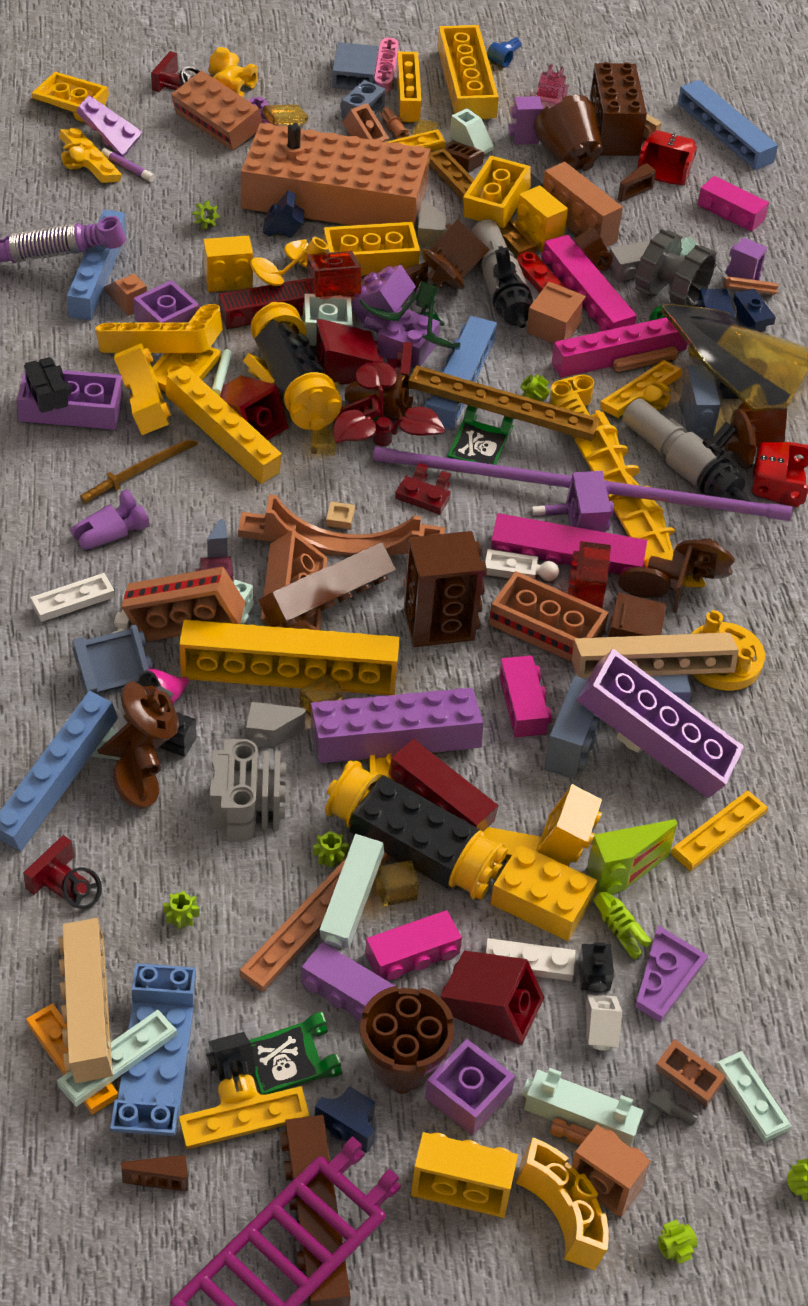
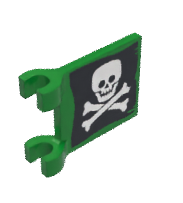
(478, 440)
(291, 1058)

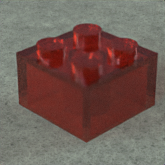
(334, 274)
(591, 572)

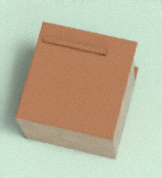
(555, 313)

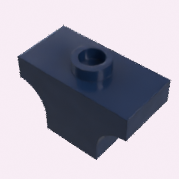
(284, 217)
(753, 310)
(349, 1117)

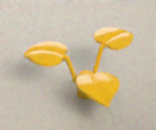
(296, 251)

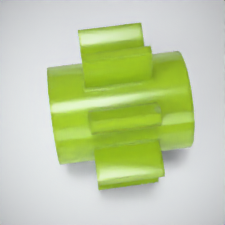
(199, 213)
(535, 387)
(330, 849)
(181, 909)
(798, 1178)
(677, 1241)

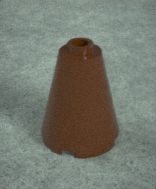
(395, 399)

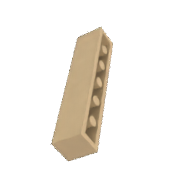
(661, 653)
(86, 1001)

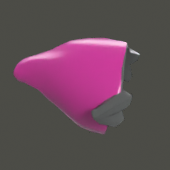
(170, 684)

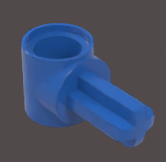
(503, 52)

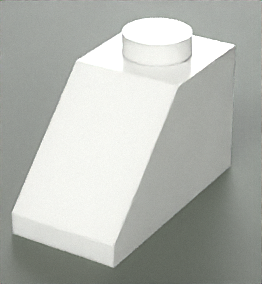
(603, 1021)

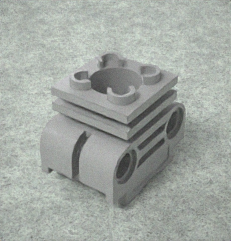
(243, 789)

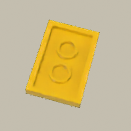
(197, 362)

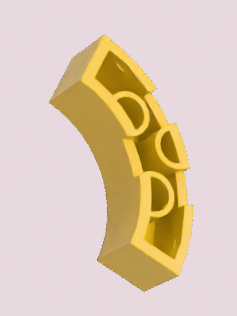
(146, 398)
(571, 1200)

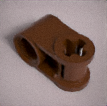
(594, 248)

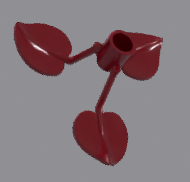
(354, 426)

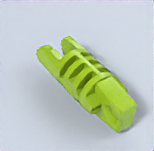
(622, 923)

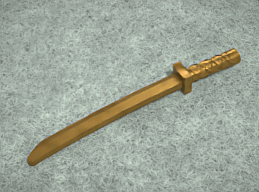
(114, 480)

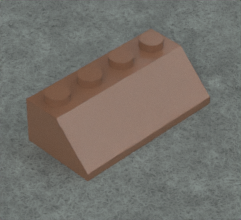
(288, 562)

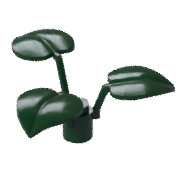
(424, 299)

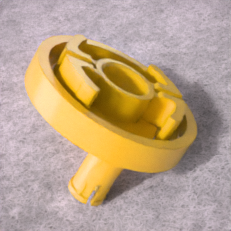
(747, 669)

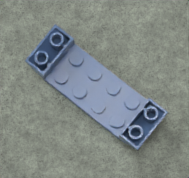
(154, 1087)

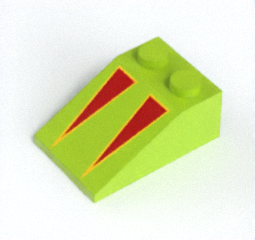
(628, 854)

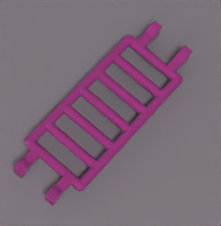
(349, 1155)

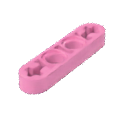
(386, 64)

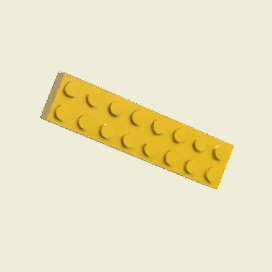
(287, 656)

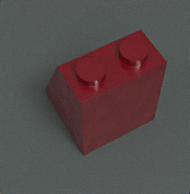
(344, 350)
(257, 403)
(494, 994)

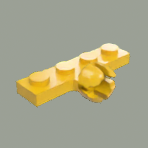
(85, 154)
(650, 386)
(241, 1113)

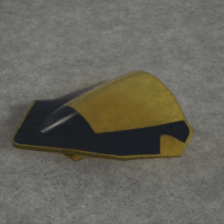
(749, 362)

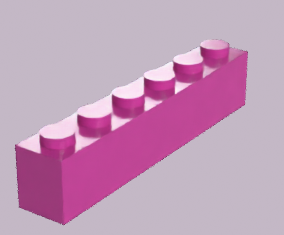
(581, 276)
(601, 348)
(558, 541)

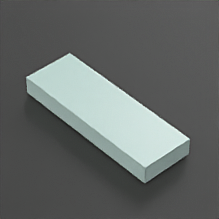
(753, 1097)

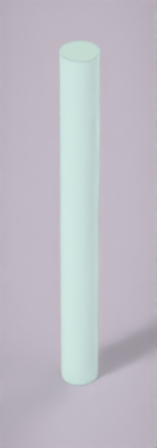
(221, 372)

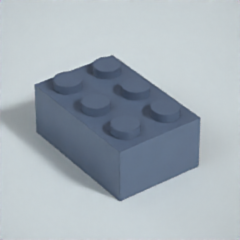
(572, 734)

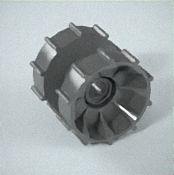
(664, 265)

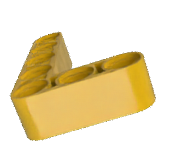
(183, 337)

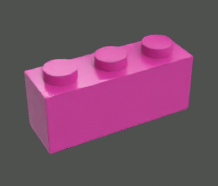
(733, 203)
(524, 696)
(413, 946)

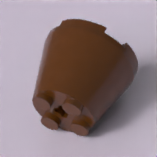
(570, 131)
(406, 1036)

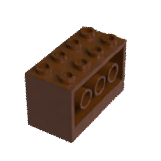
(618, 108)
(443, 588)

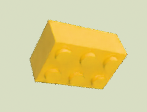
(496, 191)
(543, 892)
(463, 1174)

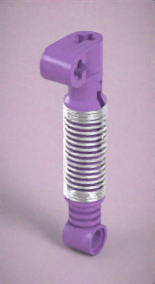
(74, 238)

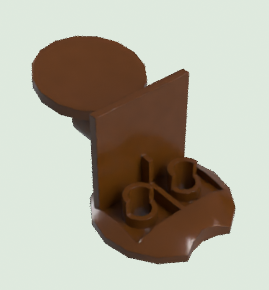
(453, 255)
(754, 429)
(696, 557)
(149, 725)

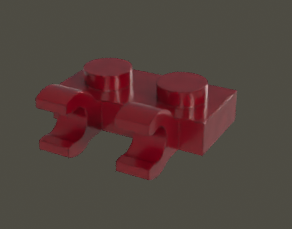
(422, 494)

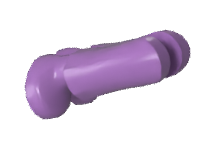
(111, 523)

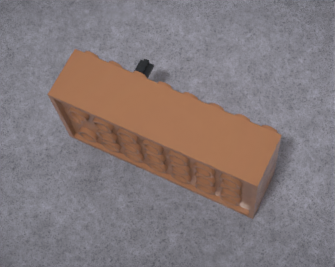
(335, 176)

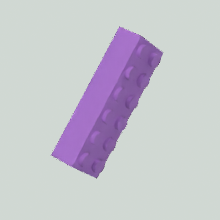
(388, 723)
(660, 723)

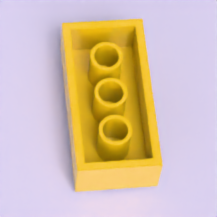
(376, 244)

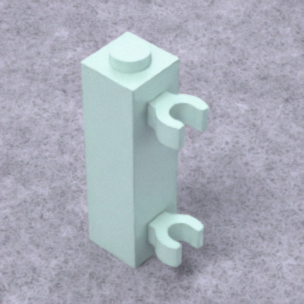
(351, 892)
(555, 1097)

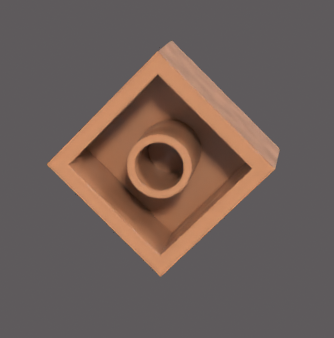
(612, 1168)

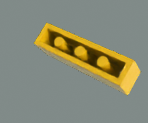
(408, 86)

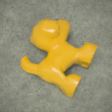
(225, 69)

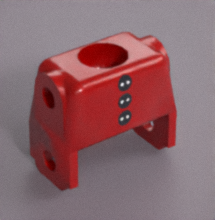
(669, 156)
(779, 474)

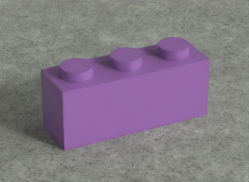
(341, 980)

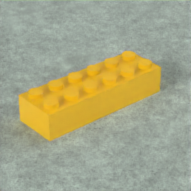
(467, 70)

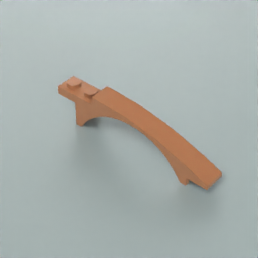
(281, 520)

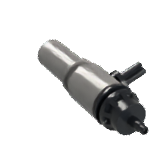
(503, 276)
(687, 453)

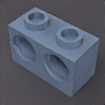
(364, 93)

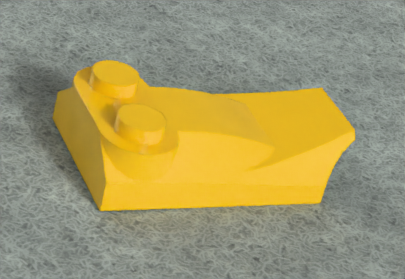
(69, 92)

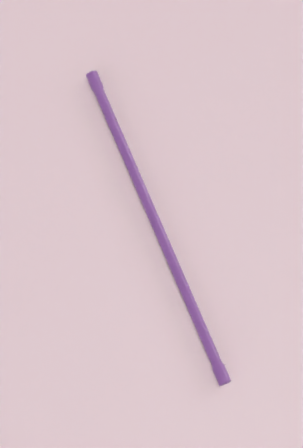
(770, 510)

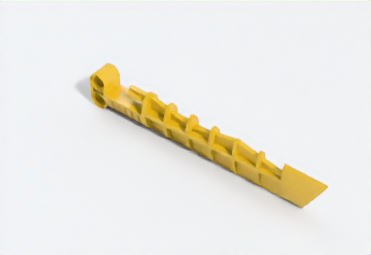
(638, 516)

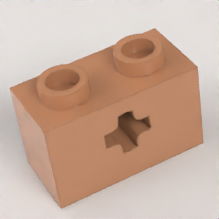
(690, 1072)

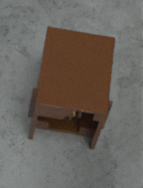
(636, 617)

